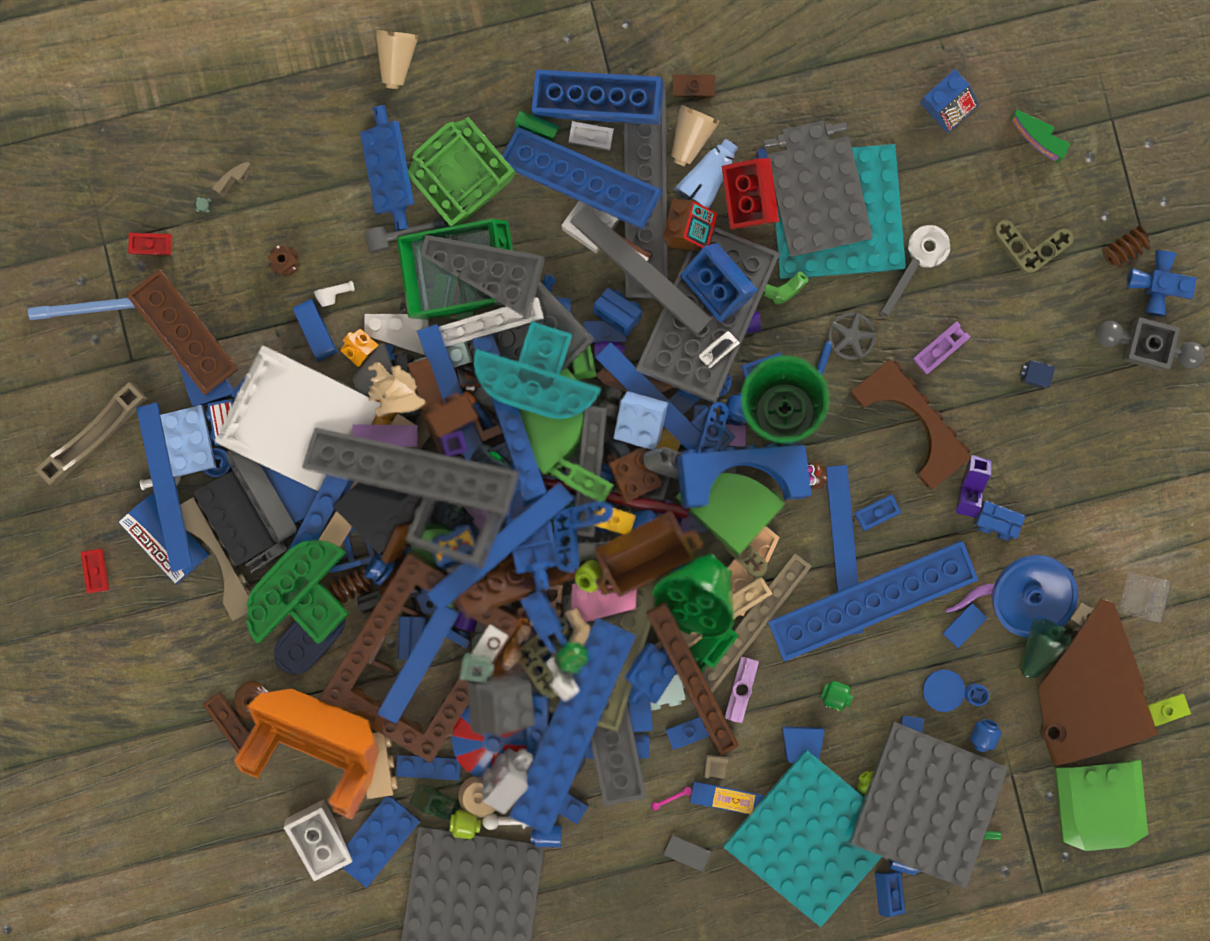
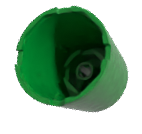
(785, 383)

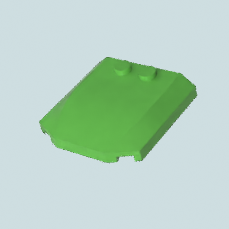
(459, 170)
(1101, 804)

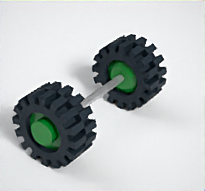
(456, 515)

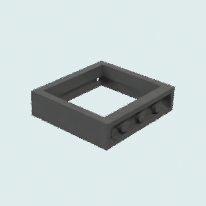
(482, 548)

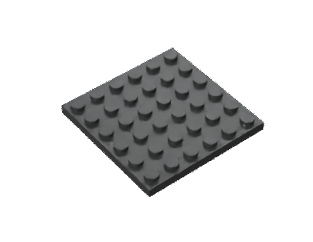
(928, 805)
(471, 888)

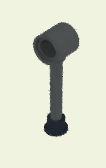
(378, 239)

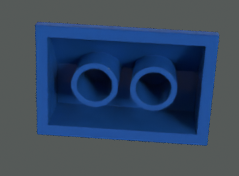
(718, 282)

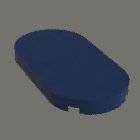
(298, 651)

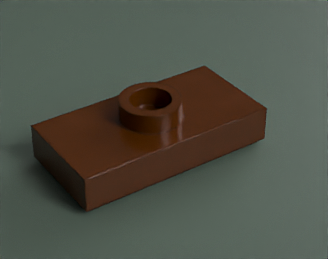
(693, 85)

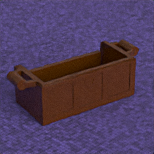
(645, 554)

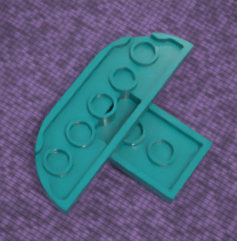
(535, 379)

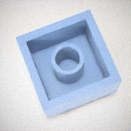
(641, 420)

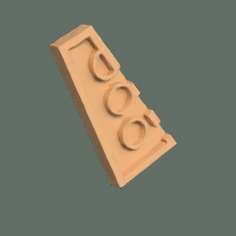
(764, 545)

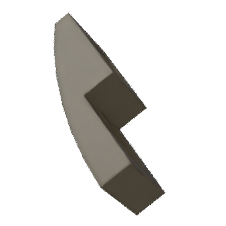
(238, 173)

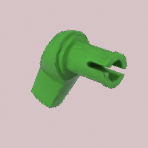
(786, 291)

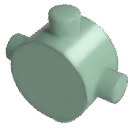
(203, 204)

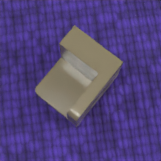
(715, 766)

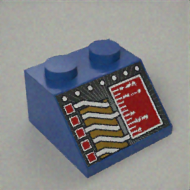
(950, 101)

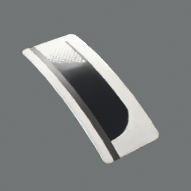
(718, 349)

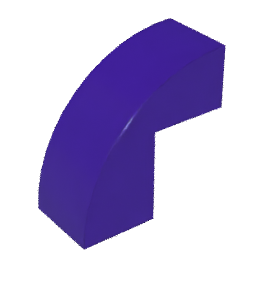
(972, 486)

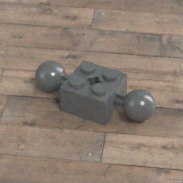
(1160, 335)

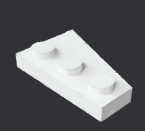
(396, 330)

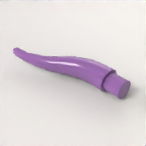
(974, 594)

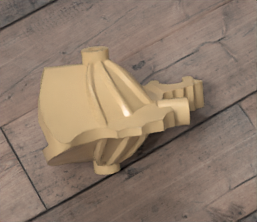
(394, 391)

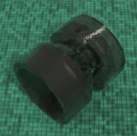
(611, 399)

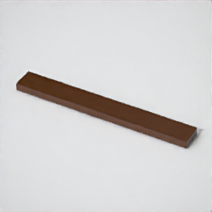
(692, 678)

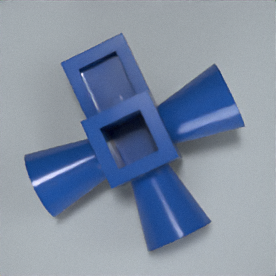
(1161, 283)

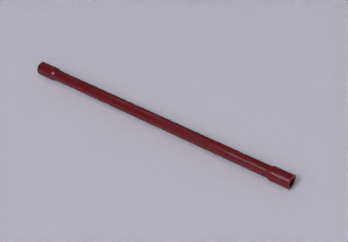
(617, 498)

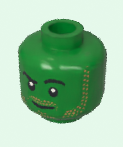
(572, 657)

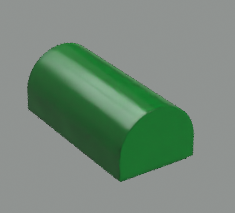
(537, 125)

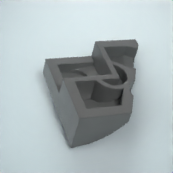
(363, 376)

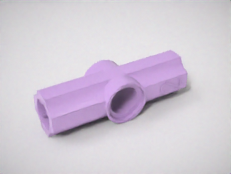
(738, 703)

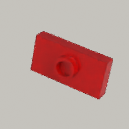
(150, 244)
(94, 571)

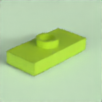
(1169, 709)

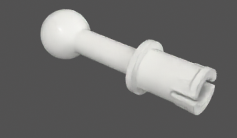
(492, 821)

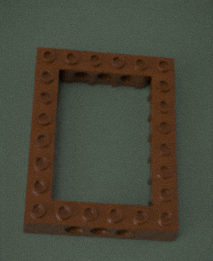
(407, 733)

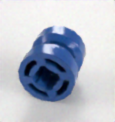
(980, 694)

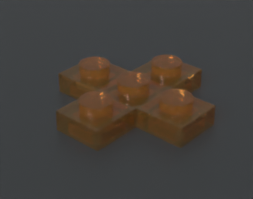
(511, 652)

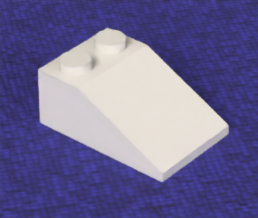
(318, 840)

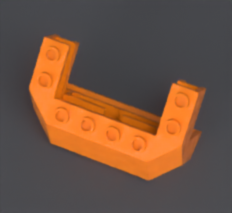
(316, 731)

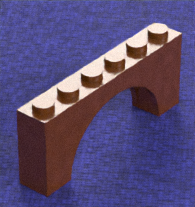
(944, 450)

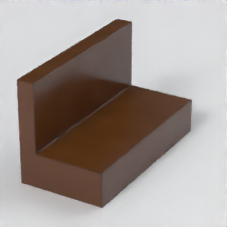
(490, 434)

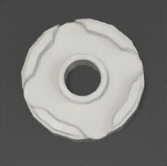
(932, 234)

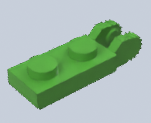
(584, 481)

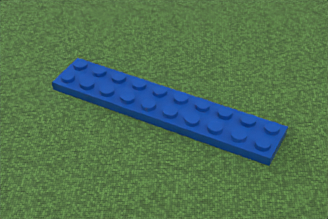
(872, 600)
(573, 728)

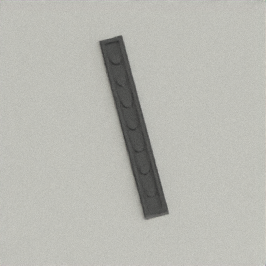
(640, 270)

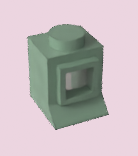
(476, 668)

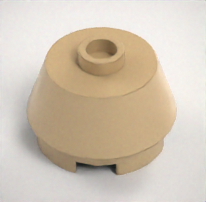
(471, 797)

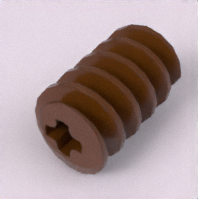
(1126, 247)
(350, 585)

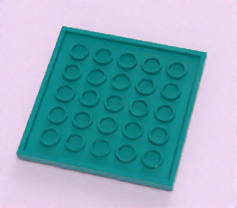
(882, 253)
(802, 839)

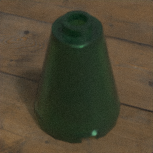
(1042, 647)

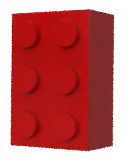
(750, 193)

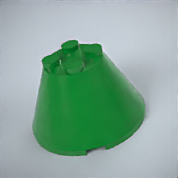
(699, 597)

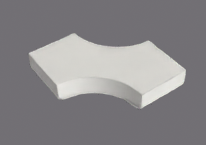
(563, 682)

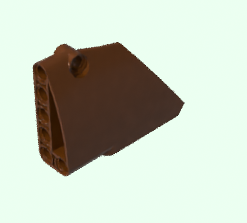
(1095, 692)

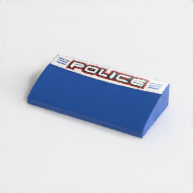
(146, 529)

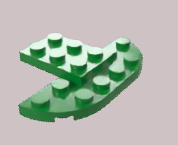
(296, 590)

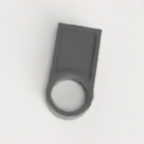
(267, 557)

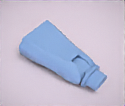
(706, 177)

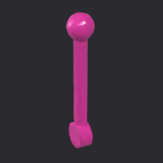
(687, 791)

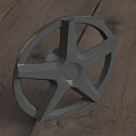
(852, 335)

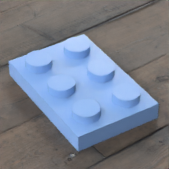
(188, 441)

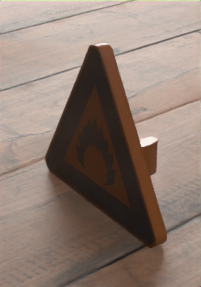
(467, 379)

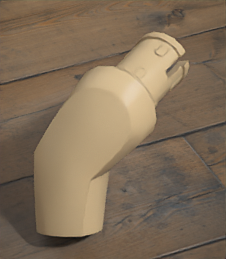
(581, 629)

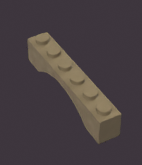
(73, 453)
(235, 584)

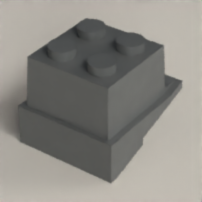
(500, 704)

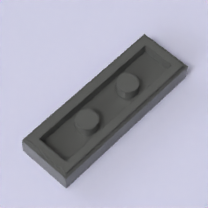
(899, 287)

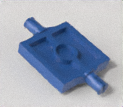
(650, 674)

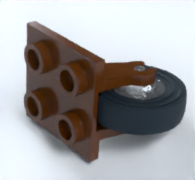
(629, 469)

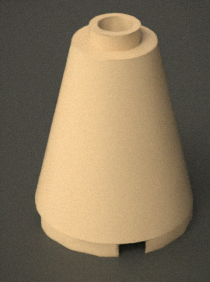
(395, 55)
(691, 134)

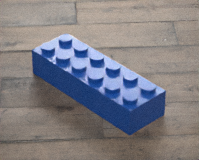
(598, 97)

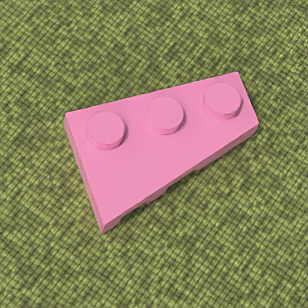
(595, 605)

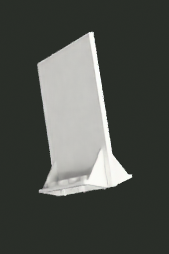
(282, 407)

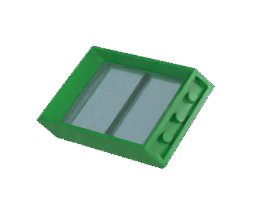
(432, 290)

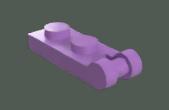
(940, 348)

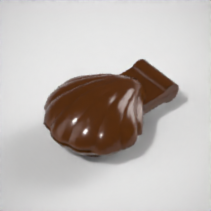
(245, 695)

